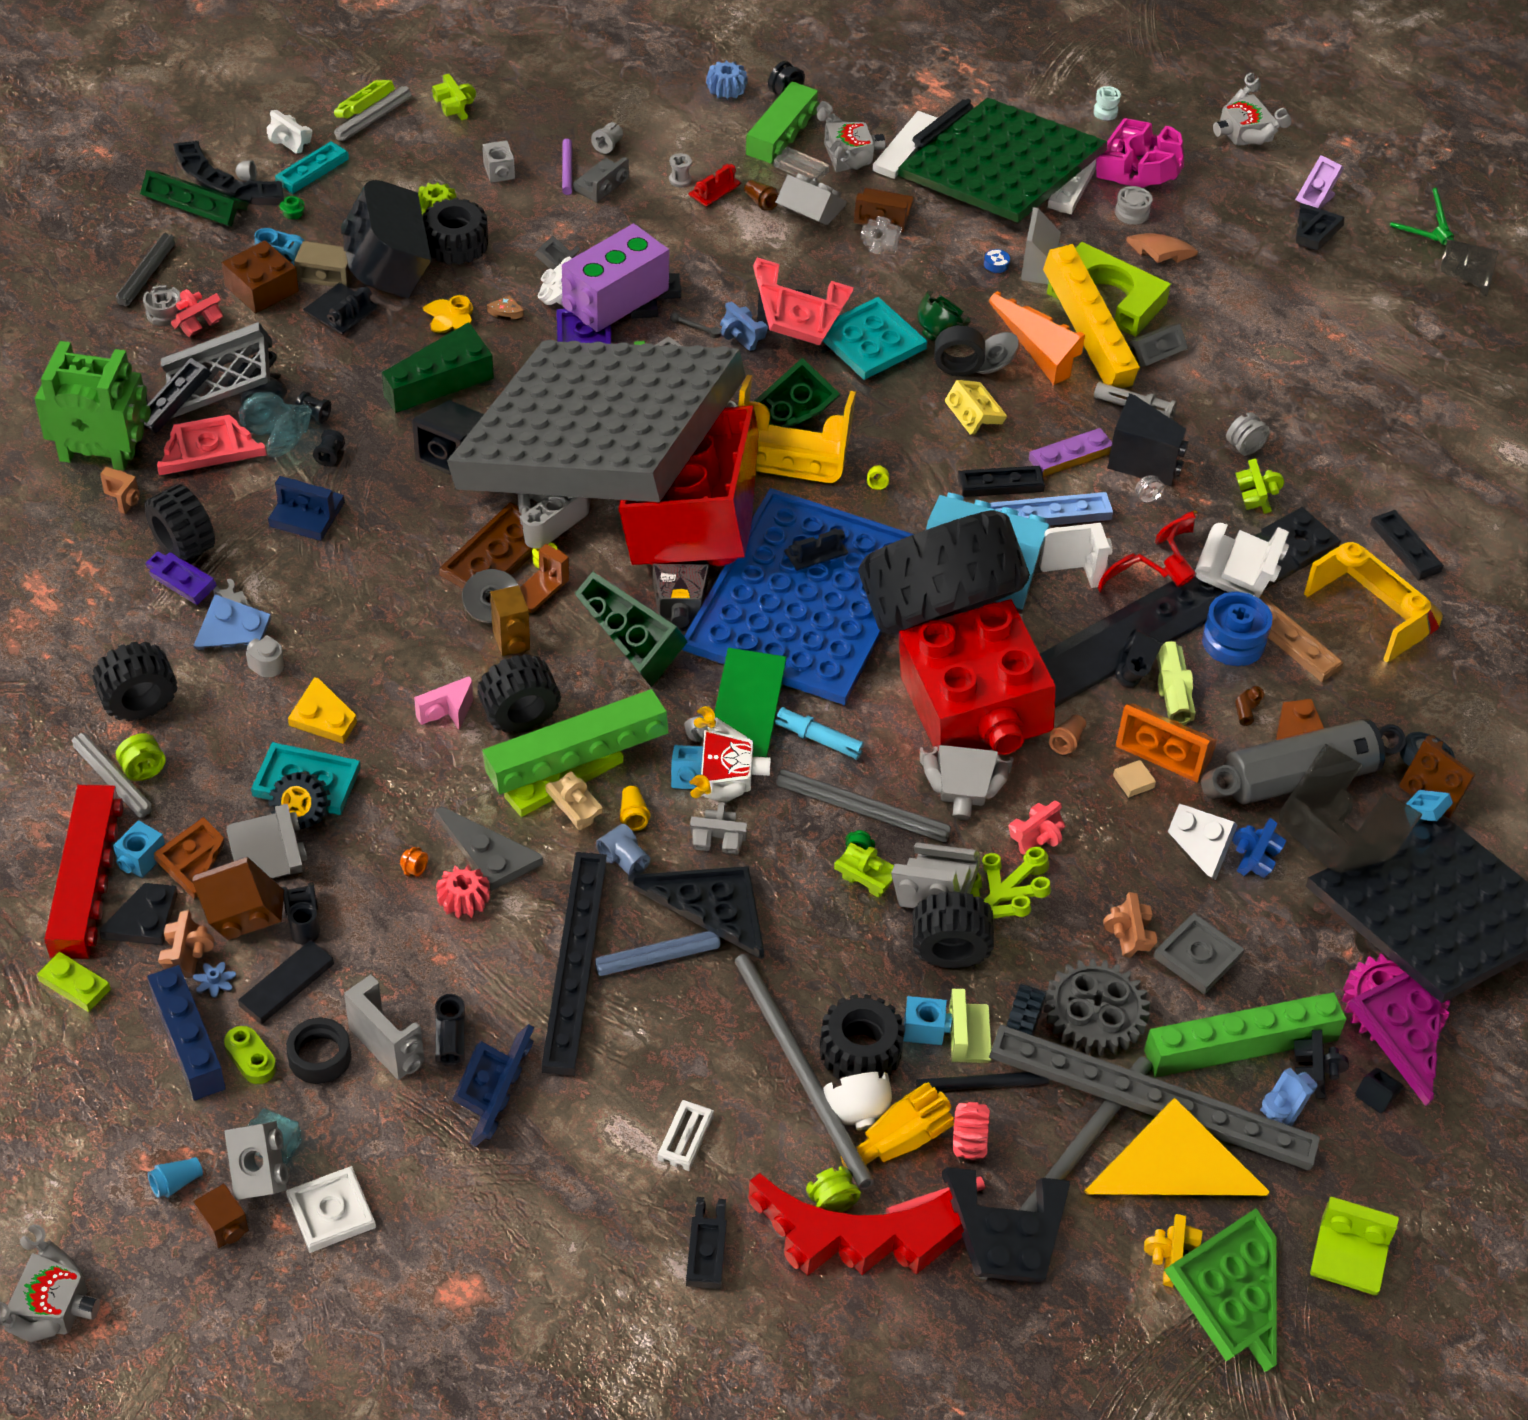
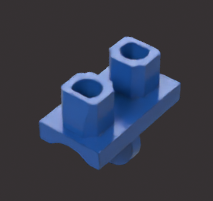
(1255, 845)

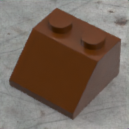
(239, 898)

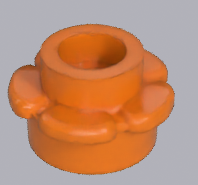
(414, 861)

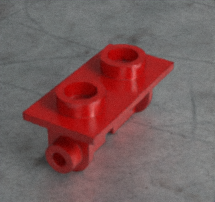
(715, 186)

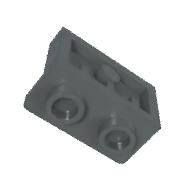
(602, 179)

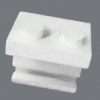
(1242, 562)

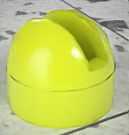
(882, 480)

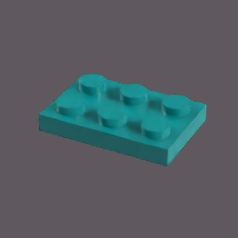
(336, 771)

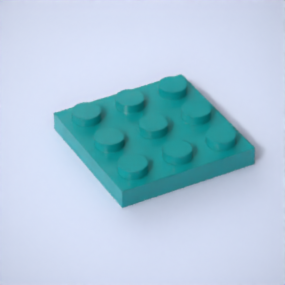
(873, 338)

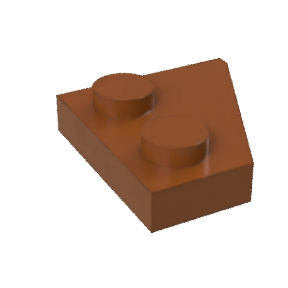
(1298, 718)
(190, 854)

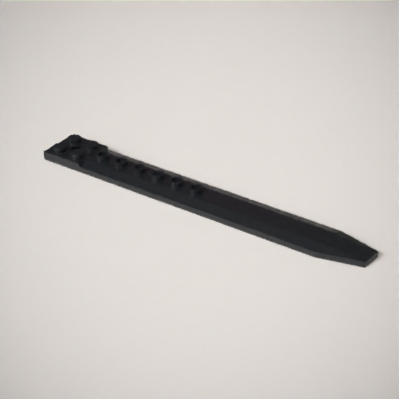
(1169, 612)

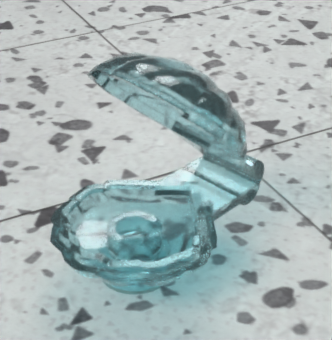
(280, 419)

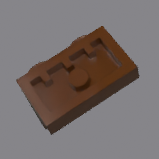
(883, 204)

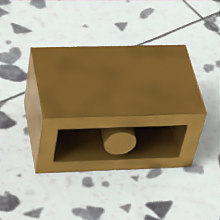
(510, 620)

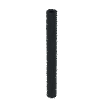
(983, 1081)

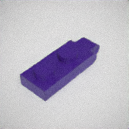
(180, 576)

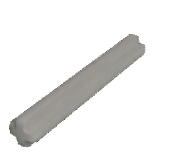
(372, 113)
(112, 775)

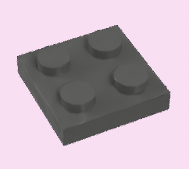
(1199, 953)

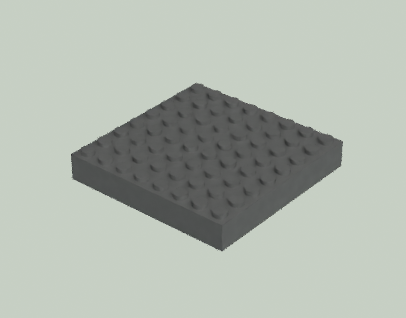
(598, 420)

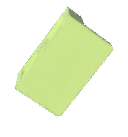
(969, 1030)

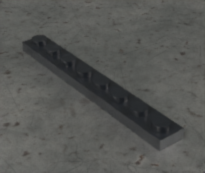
(574, 964)

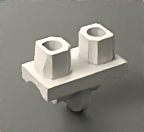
(287, 131)

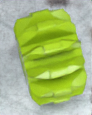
(434, 193)

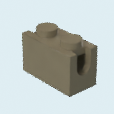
(322, 264)

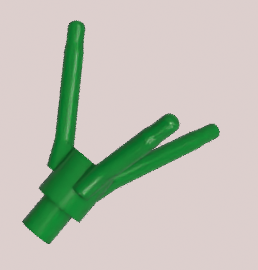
(1441, 233)

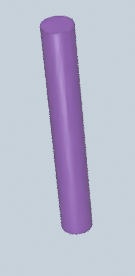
(567, 166)

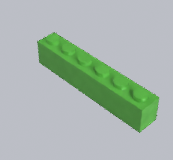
(575, 741)
(1242, 1034)

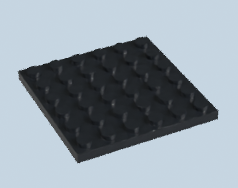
(1436, 908)

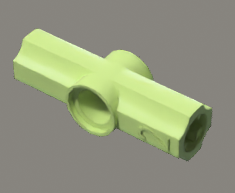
(1175, 683)

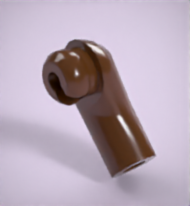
(1246, 703)

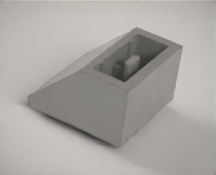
(810, 198)

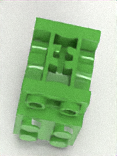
(92, 405)

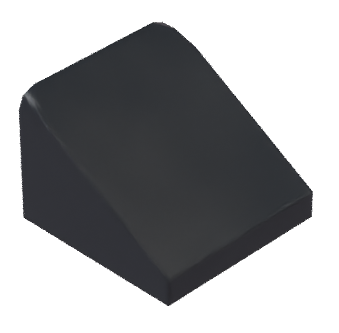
(1378, 1090)

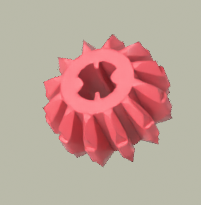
(463, 891)
(971, 1130)

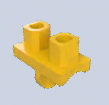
(1179, 1238)

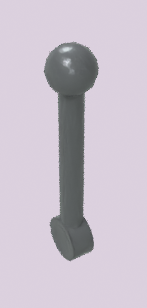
(715, 332)

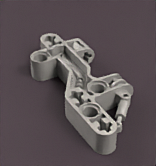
(550, 516)

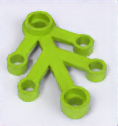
(1035, 863)

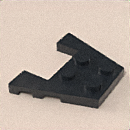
(1008, 1241)

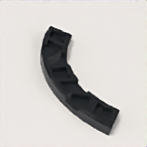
(200, 172)

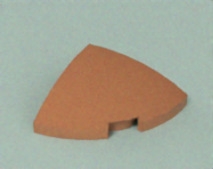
(1162, 247)

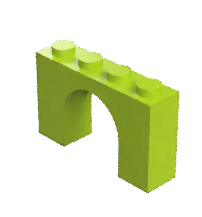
(1144, 291)

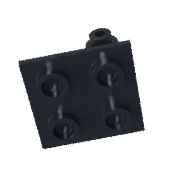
(342, 307)

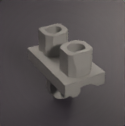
(720, 825)

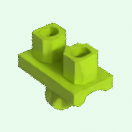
(453, 96)
(1269, 483)
(866, 868)

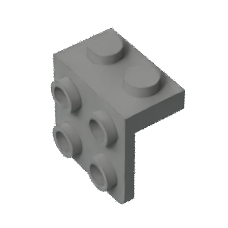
(269, 842)

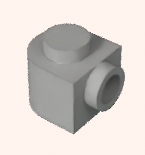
(265, 657)

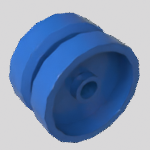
(1237, 628)

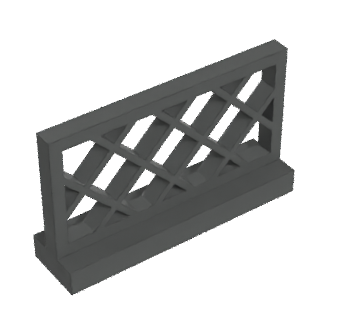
(216, 353)

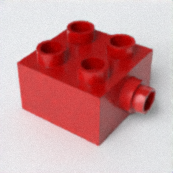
(978, 679)

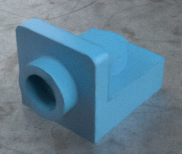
(685, 765)
(1430, 804)

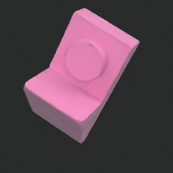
(450, 699)

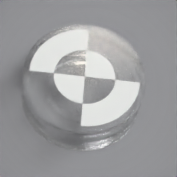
(1149, 489)

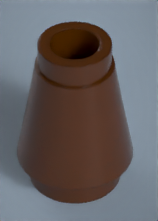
(762, 194)

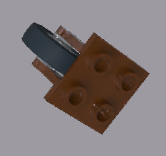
(1434, 769)

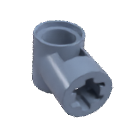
(623, 849)

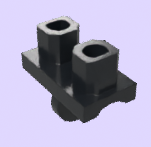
(1313, 1051)

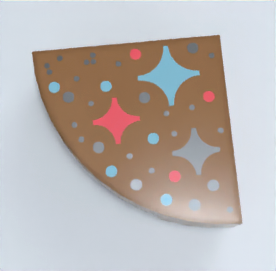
(505, 307)

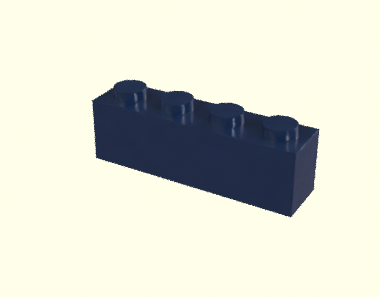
(186, 1032)

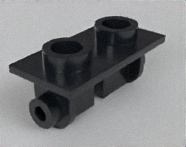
(816, 551)

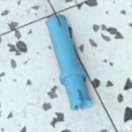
(808, 728)

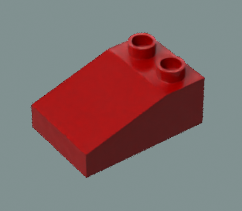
(708, 503)

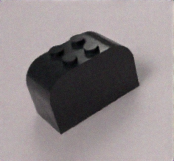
(386, 238)

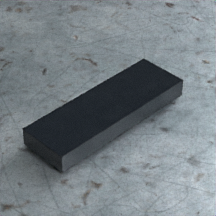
(176, 393)
(1000, 481)
(1406, 545)
(286, 982)

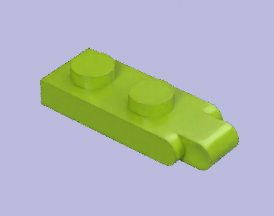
(364, 98)

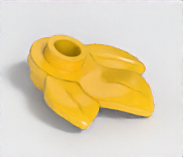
(449, 313)

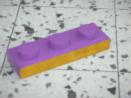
(1071, 452)

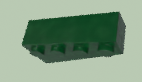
(438, 370)
(638, 631)

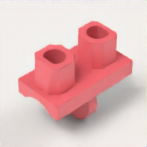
(188, 320)
(1041, 828)

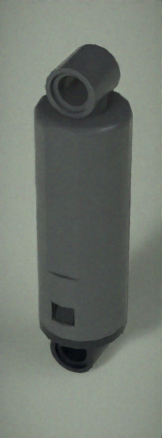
(1279, 765)

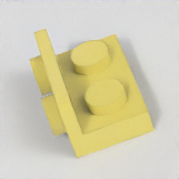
(974, 405)

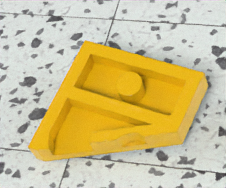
(323, 713)

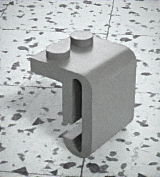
(935, 871)

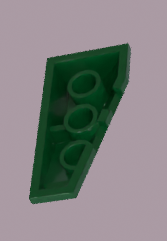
(797, 395)

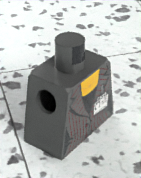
(679, 591)

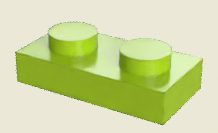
(73, 981)

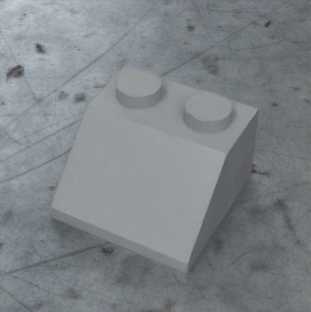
(1040, 239)

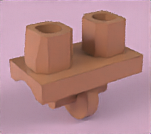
(1128, 925)
(188, 944)

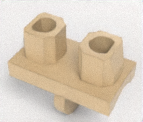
(575, 800)

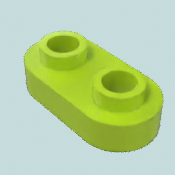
(248, 1052)

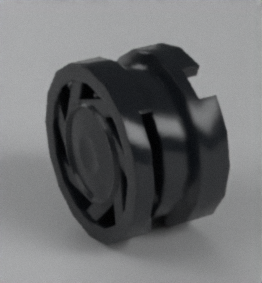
(783, 76)

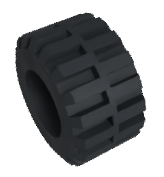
(456, 231)
(179, 522)
(134, 681)
(519, 693)
(953, 930)
(866, 1018)

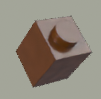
(221, 1216)

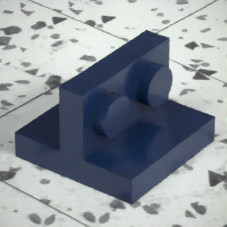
(304, 508)

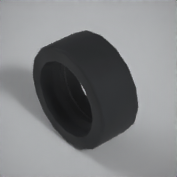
(959, 336)
(315, 1029)

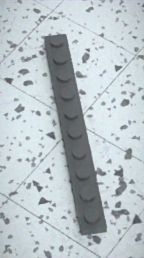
(1152, 1095)

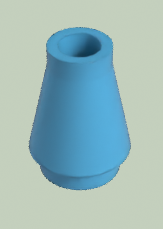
(173, 1176)

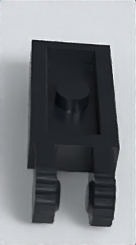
(706, 1247)

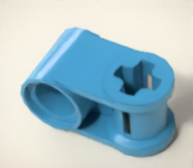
(280, 241)

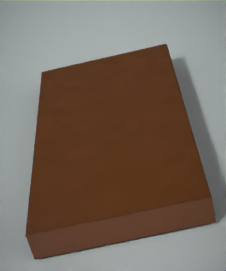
(495, 546)

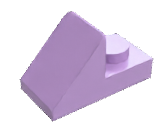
(1320, 182)

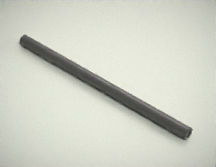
(804, 1072)
(1084, 1139)

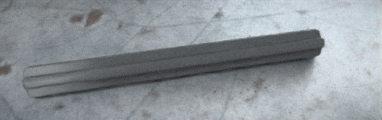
(863, 805)

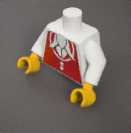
(725, 760)

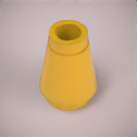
(634, 809)

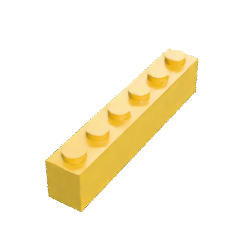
(1090, 316)

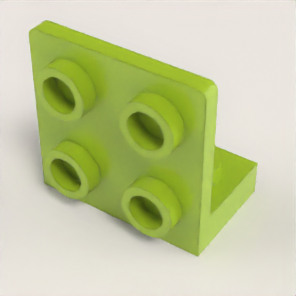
(1353, 1245)

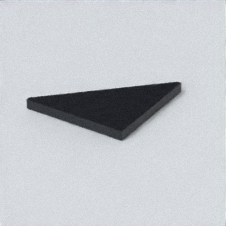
(712, 898)

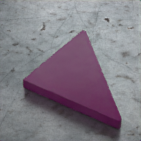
(1406, 1027)

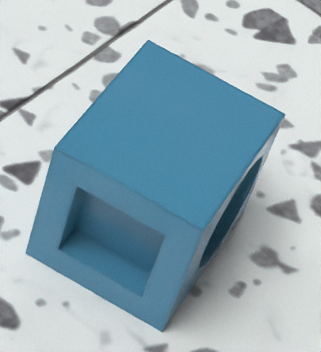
(137, 848)
(923, 1009)

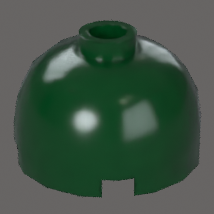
(938, 315)

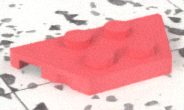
(207, 444)

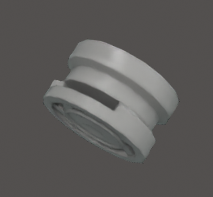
(1133, 205)
(161, 305)
(1248, 434)

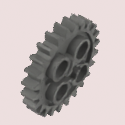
(1096, 1007)

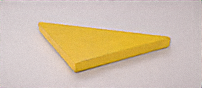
(1176, 1159)

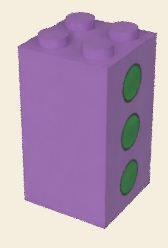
(615, 277)

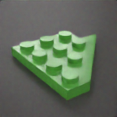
(1234, 1288)

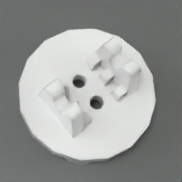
(552, 286)

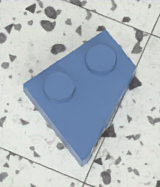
(231, 624)

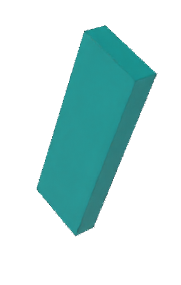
(312, 167)

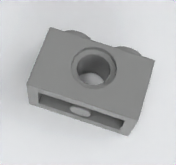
(246, 1176)

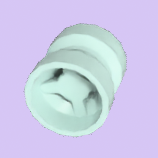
(1107, 103)

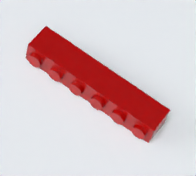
(83, 871)

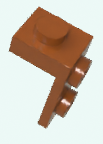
(549, 578)

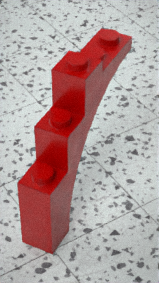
(862, 1240)

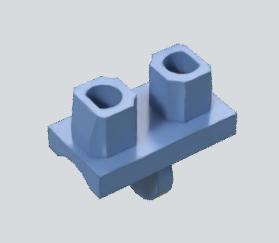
(739, 325)
(1288, 1097)

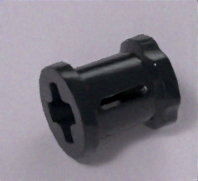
(316, 406)
(329, 447)

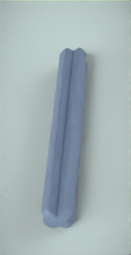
(656, 953)

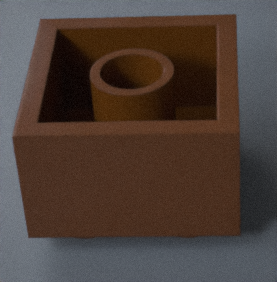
(260, 276)

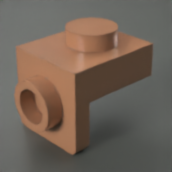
(120, 486)

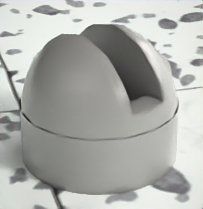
(246, 170)
(692, 731)

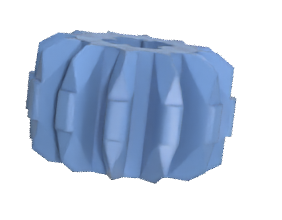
(726, 79)

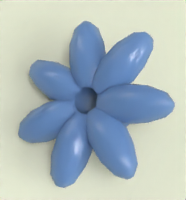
(214, 979)

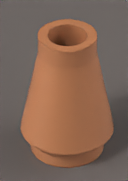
(1067, 735)

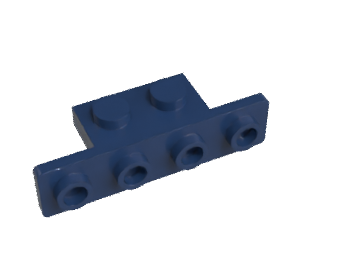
(487, 1082)

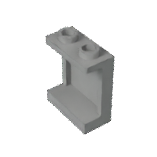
(397, 1050)

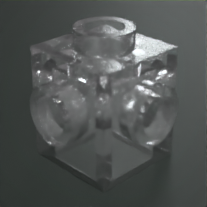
(889, 239)

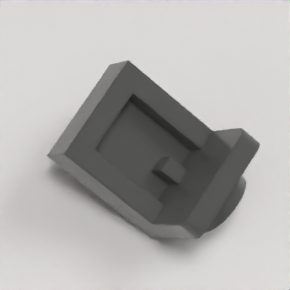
(554, 252)

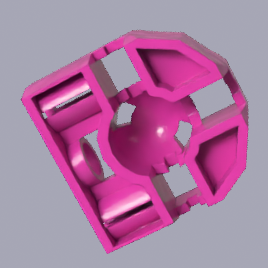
(1154, 168)

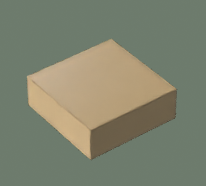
(1134, 778)

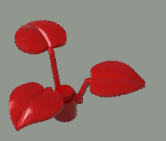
(1176, 564)

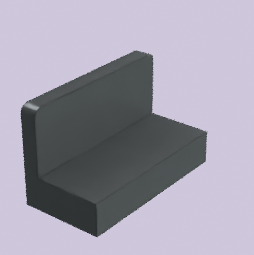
(1158, 344)

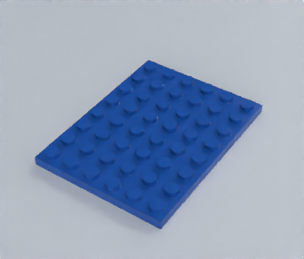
(809, 614)

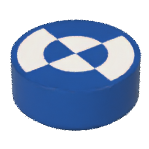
(996, 261)

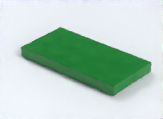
(751, 695)

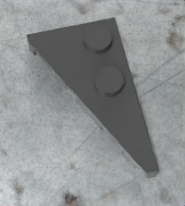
(493, 853)

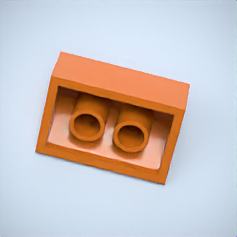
(1164, 742)

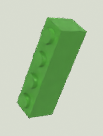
(782, 122)

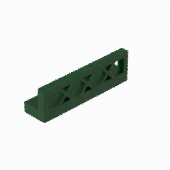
(191, 197)

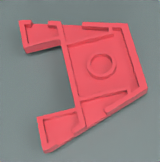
(796, 312)

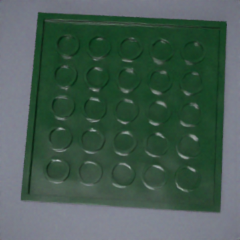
(1002, 159)

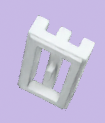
(676, 1157)

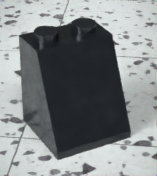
(441, 431)
(1147, 443)

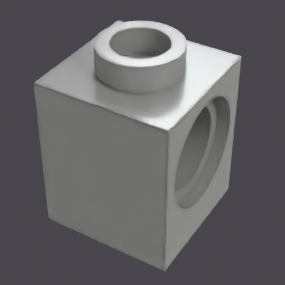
(498, 161)

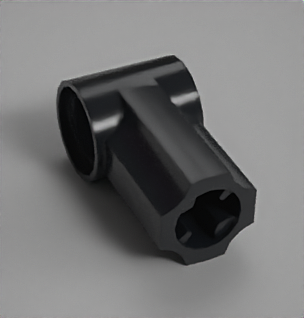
(450, 1030)

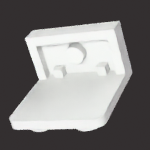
(1077, 548)

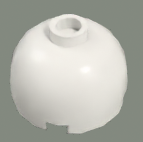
(860, 1099)

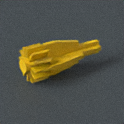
(907, 1125)

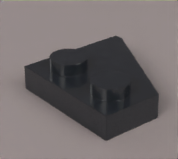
(1316, 226)
(142, 916)

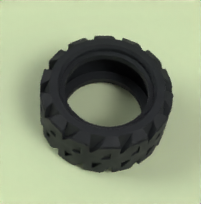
(943, 571)

